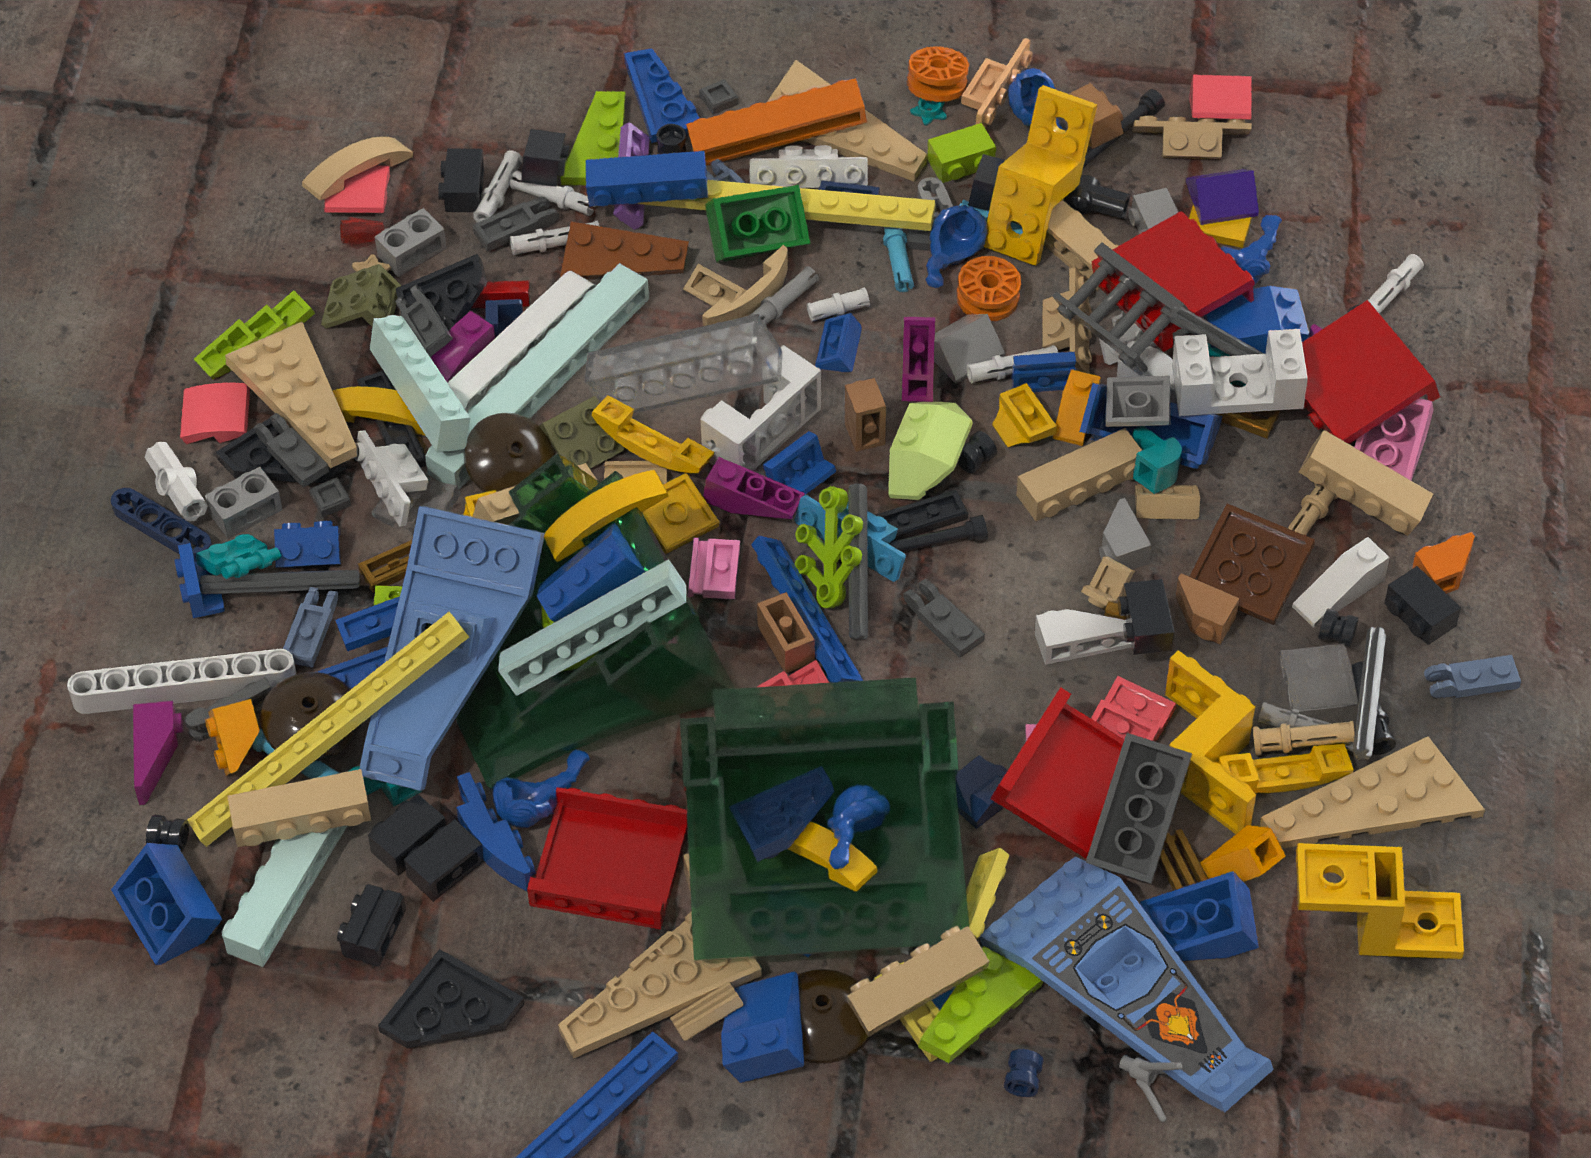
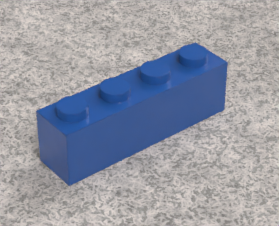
(646, 178)

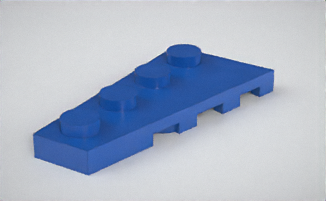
(657, 94)

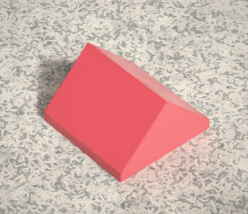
(1220, 97)

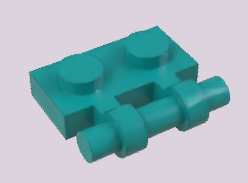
(237, 557)

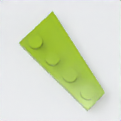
(598, 135)
(978, 1005)

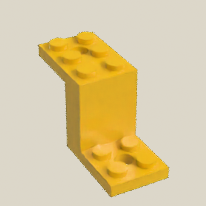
(1039, 175)
(1220, 729)
(1375, 890)

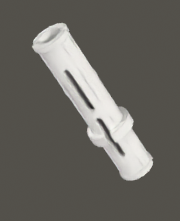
(493, 196)
(563, 196)
(541, 240)
(1396, 281)
(999, 366)

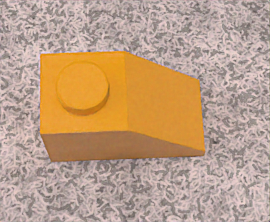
(1073, 407)

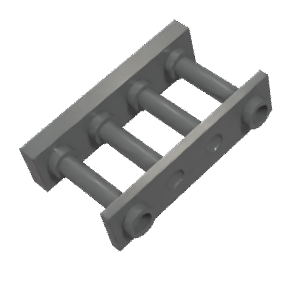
(1130, 279)

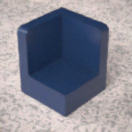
(502, 313)

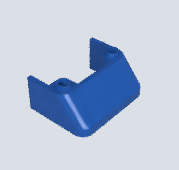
(1193, 432)

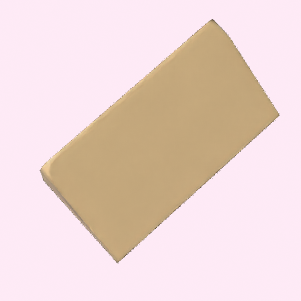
(711, 286)
(1170, 503)

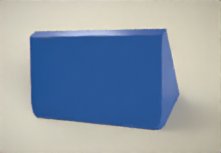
(839, 343)

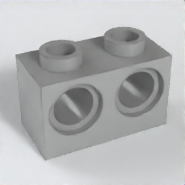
(410, 242)
(243, 502)

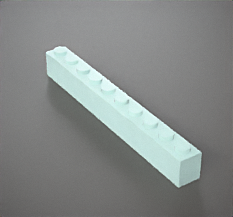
(551, 361)

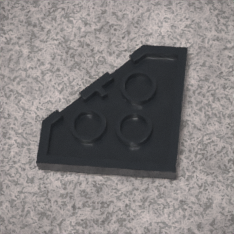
(450, 289)
(250, 453)
(449, 1004)

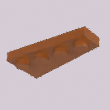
(598, 250)

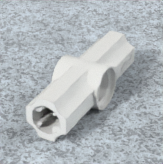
(176, 481)

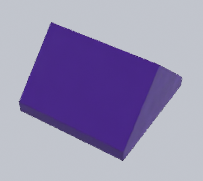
(1224, 196)

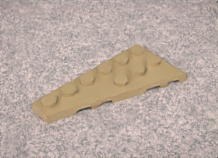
(873, 140)
(293, 384)
(1381, 797)
(652, 989)

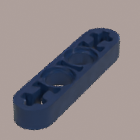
(164, 521)

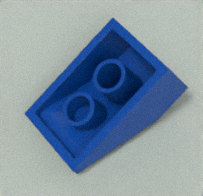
(1271, 310)
(1206, 918)
(765, 1031)

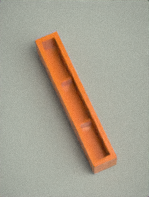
(778, 121)

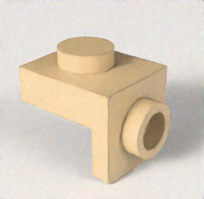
(1108, 582)

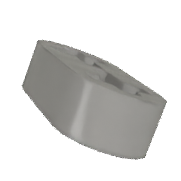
(936, 186)

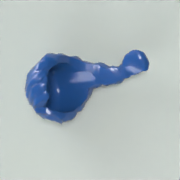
(1024, 91)
(954, 237)
(1253, 257)
(529, 802)
(855, 810)

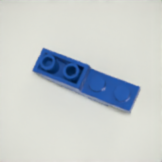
(499, 843)

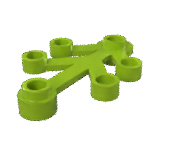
(830, 586)

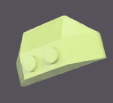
(926, 447)

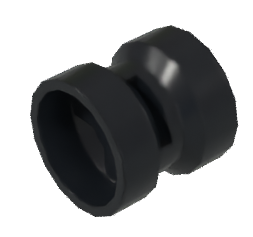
(671, 139)
(977, 450)
(1338, 627)
(167, 832)

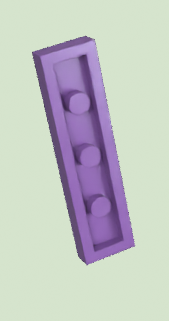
(632, 143)

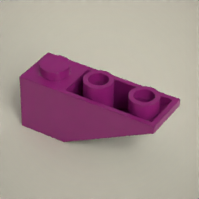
(748, 492)

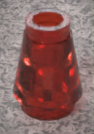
(359, 231)

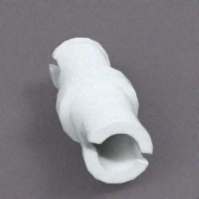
(838, 304)

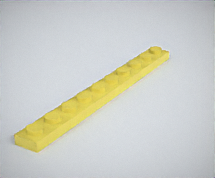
(832, 205)
(334, 722)

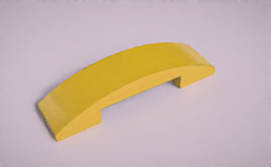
(375, 404)
(647, 443)
(601, 508)
(1292, 772)
(816, 845)

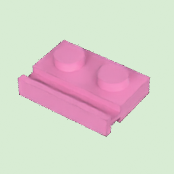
(714, 568)

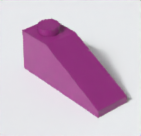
(469, 339)
(918, 359)
(154, 743)

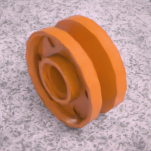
(937, 74)
(989, 287)

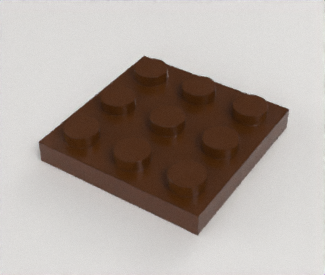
(1253, 561)

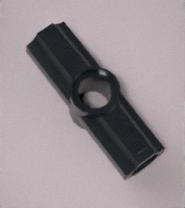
(1092, 196)

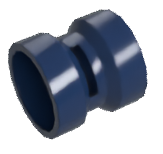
(1023, 1073)

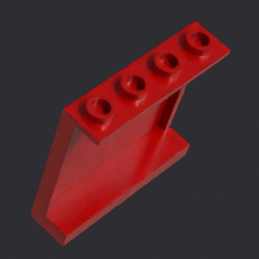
(1185, 265)
(1360, 374)
(1062, 775)
(609, 858)

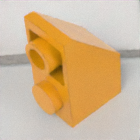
(234, 732)
(1246, 853)

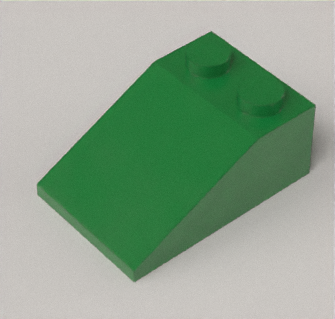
(756, 223)

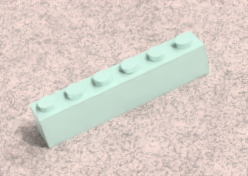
(419, 383)
(592, 627)
(277, 894)

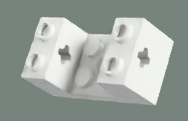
(1271, 379)
(786, 410)

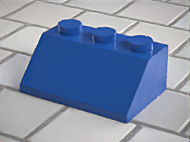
(589, 574)
(165, 902)

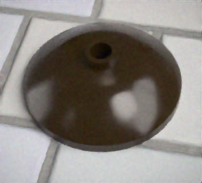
(489, 452)
(285, 713)
(832, 1030)

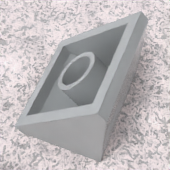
(964, 343)
(1138, 401)

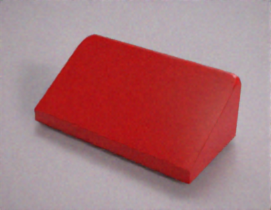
(504, 291)

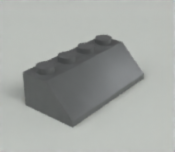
(1139, 808)

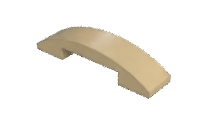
(330, 174)
(773, 277)

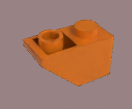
(1446, 561)

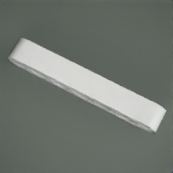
(512, 344)
(166, 678)

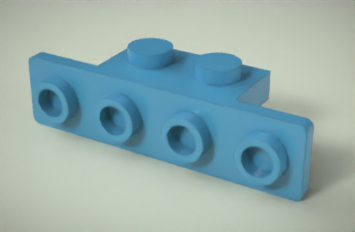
(880, 555)

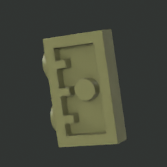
(361, 294)
(579, 436)

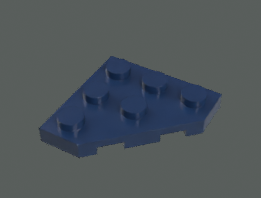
(781, 813)

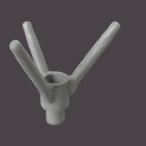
(1146, 1074)

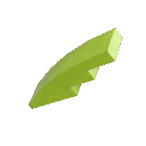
(262, 324)

